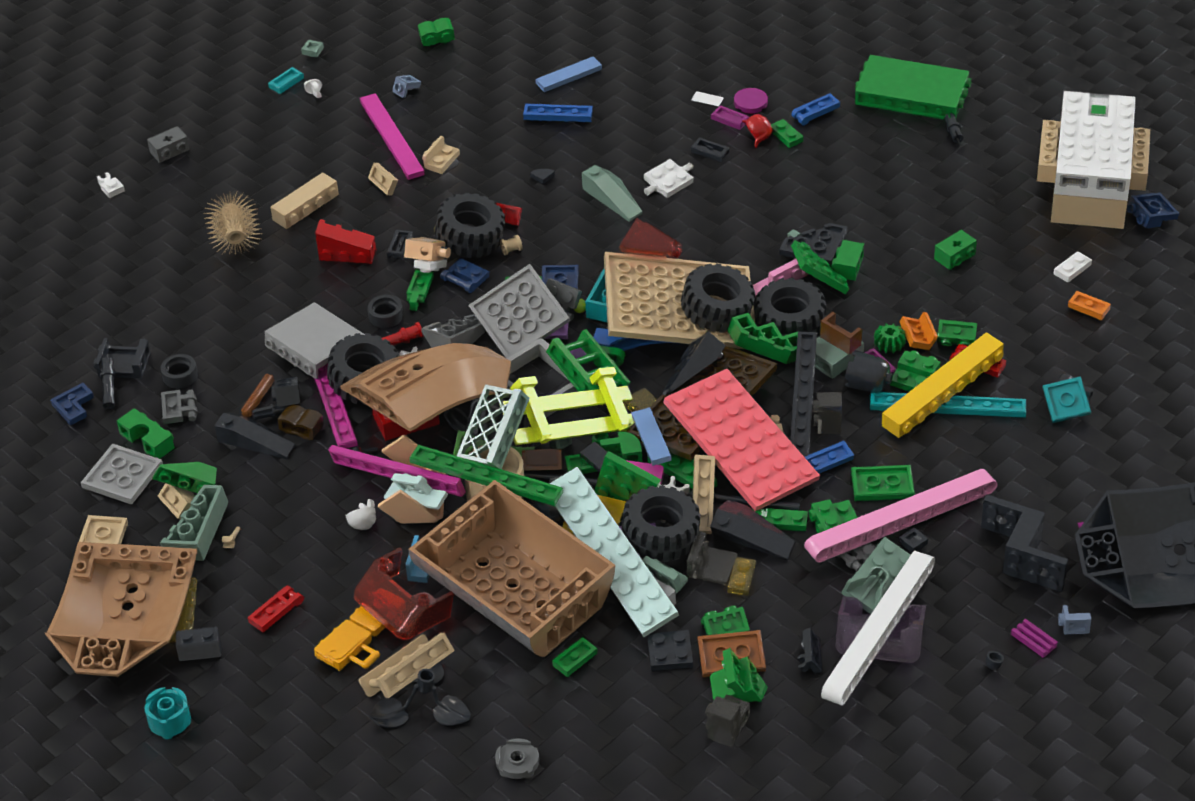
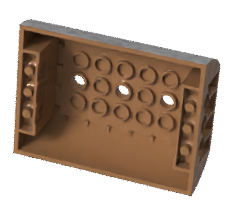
(522, 550)

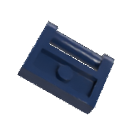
(465, 275)

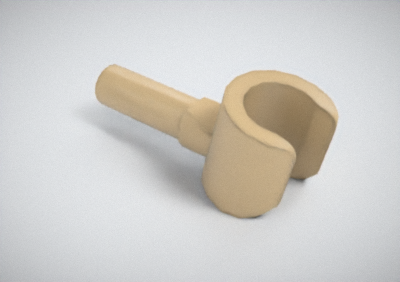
(229, 541)

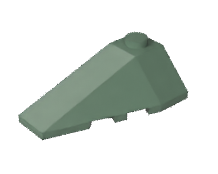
(610, 191)

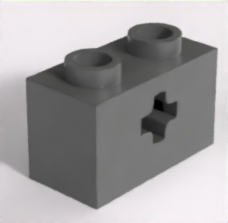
(168, 144)

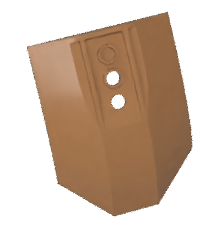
(447, 378)
(90, 621)

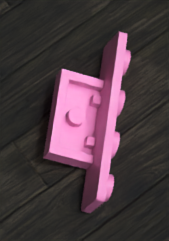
(787, 271)

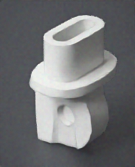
(313, 87)

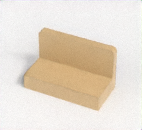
(176, 499)

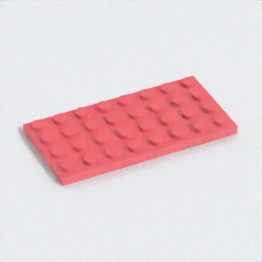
(742, 439)

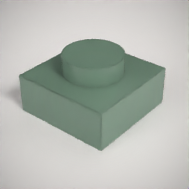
(312, 48)

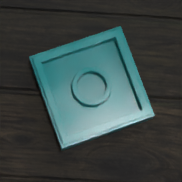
(1066, 399)

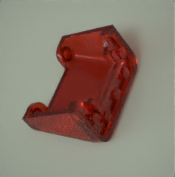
(649, 241)

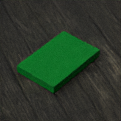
(882, 482)

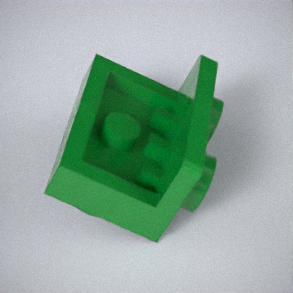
(956, 332)

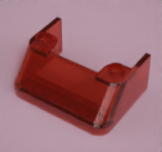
(393, 605)

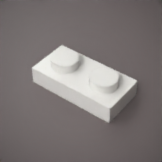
(428, 266)
(1072, 266)

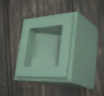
(560, 443)

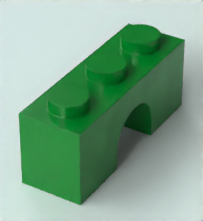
(155, 439)

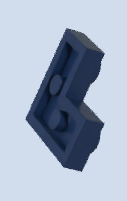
(69, 403)

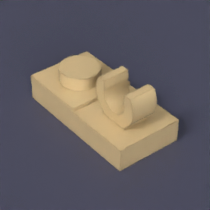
(383, 179)

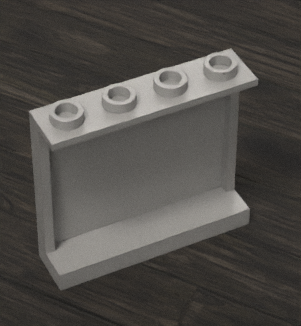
(308, 337)

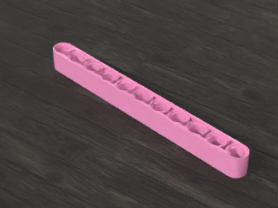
(900, 515)

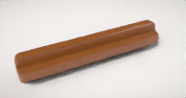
(257, 395)

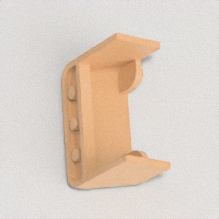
(401, 505)

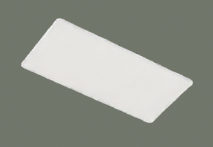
(707, 98)

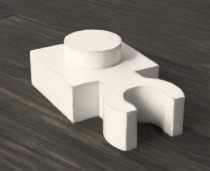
(110, 186)

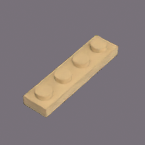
(704, 489)

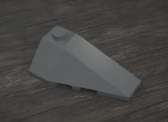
(455, 331)

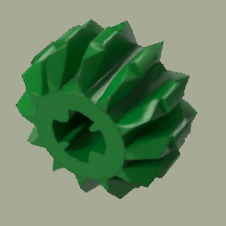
(889, 338)

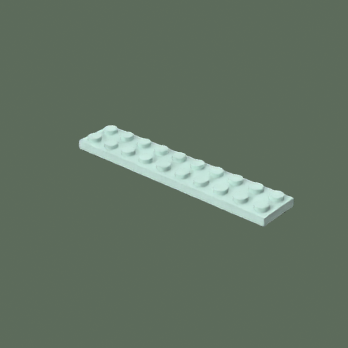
(632, 580)

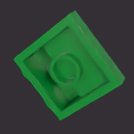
(913, 370)
(831, 515)

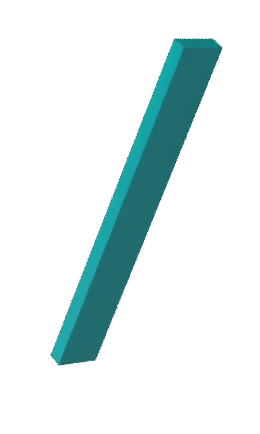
(960, 405)

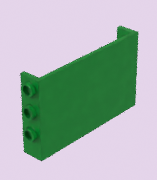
(911, 87)

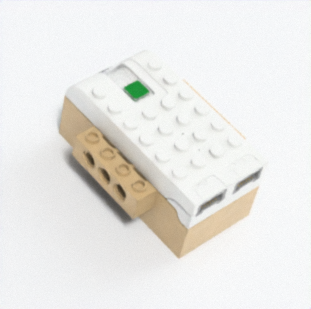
(1093, 159)

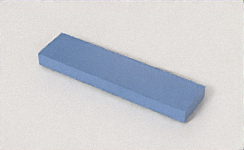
(568, 74)
(651, 436)

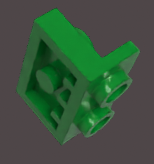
(728, 621)

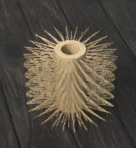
(232, 223)

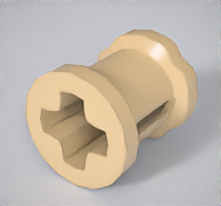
(511, 245)

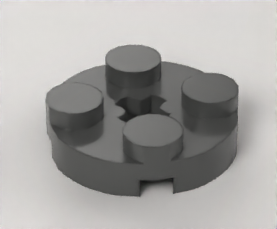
(517, 769)

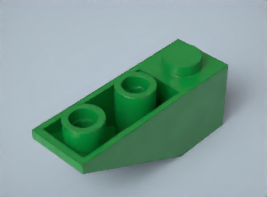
(186, 476)

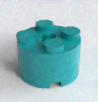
(167, 712)

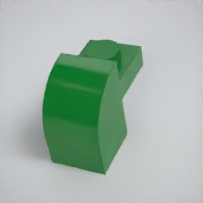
(625, 445)

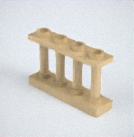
(405, 664)

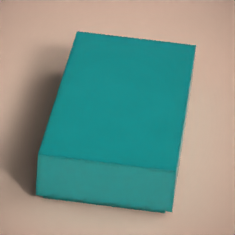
(286, 80)

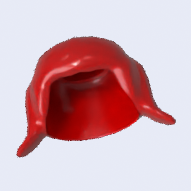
(759, 127)

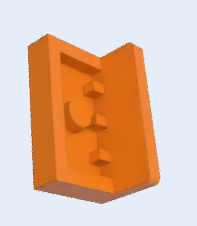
(919, 332)

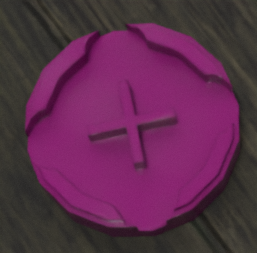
(750, 100)

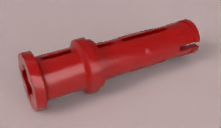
(405, 335)

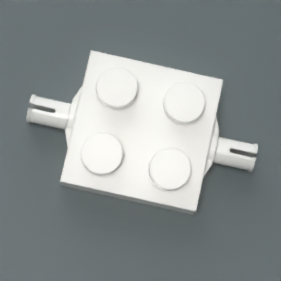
(668, 178)

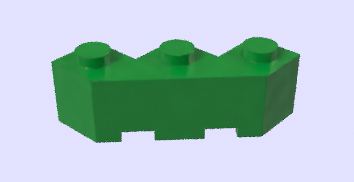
(763, 339)

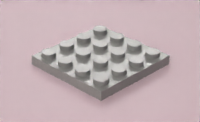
(519, 311)

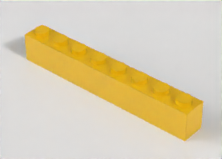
(942, 385)

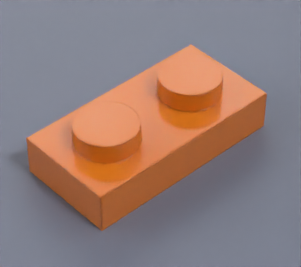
(1089, 305)

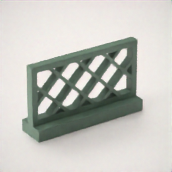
(505, 428)

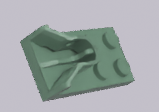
(876, 574)

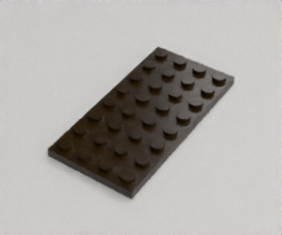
(746, 368)

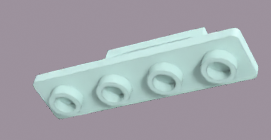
(417, 489)

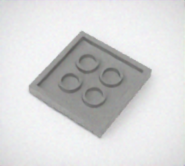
(121, 473)

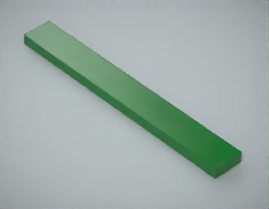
(486, 474)

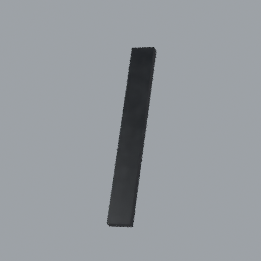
(803, 391)

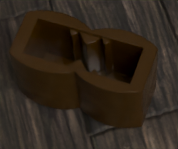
(300, 421)

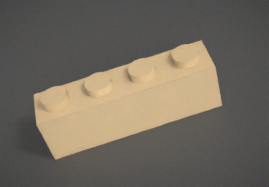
(304, 200)

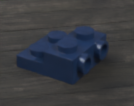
(1151, 209)

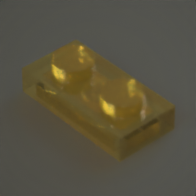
(741, 576)

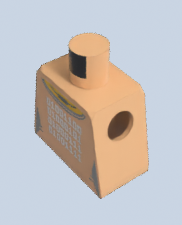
(426, 249)

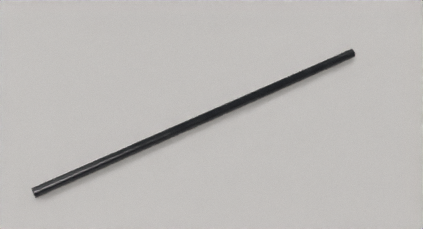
(717, 497)

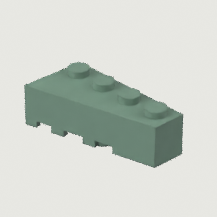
(199, 522)

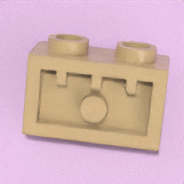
(439, 156)

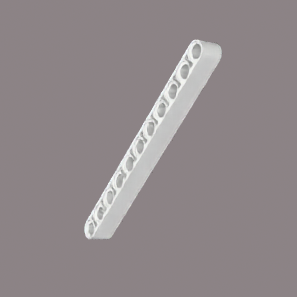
(877, 628)

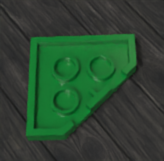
(818, 267)
(622, 479)

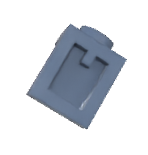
(405, 83)
(1074, 623)

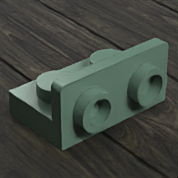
(665, 573)

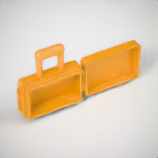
(349, 640)

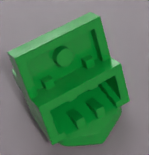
(737, 679)

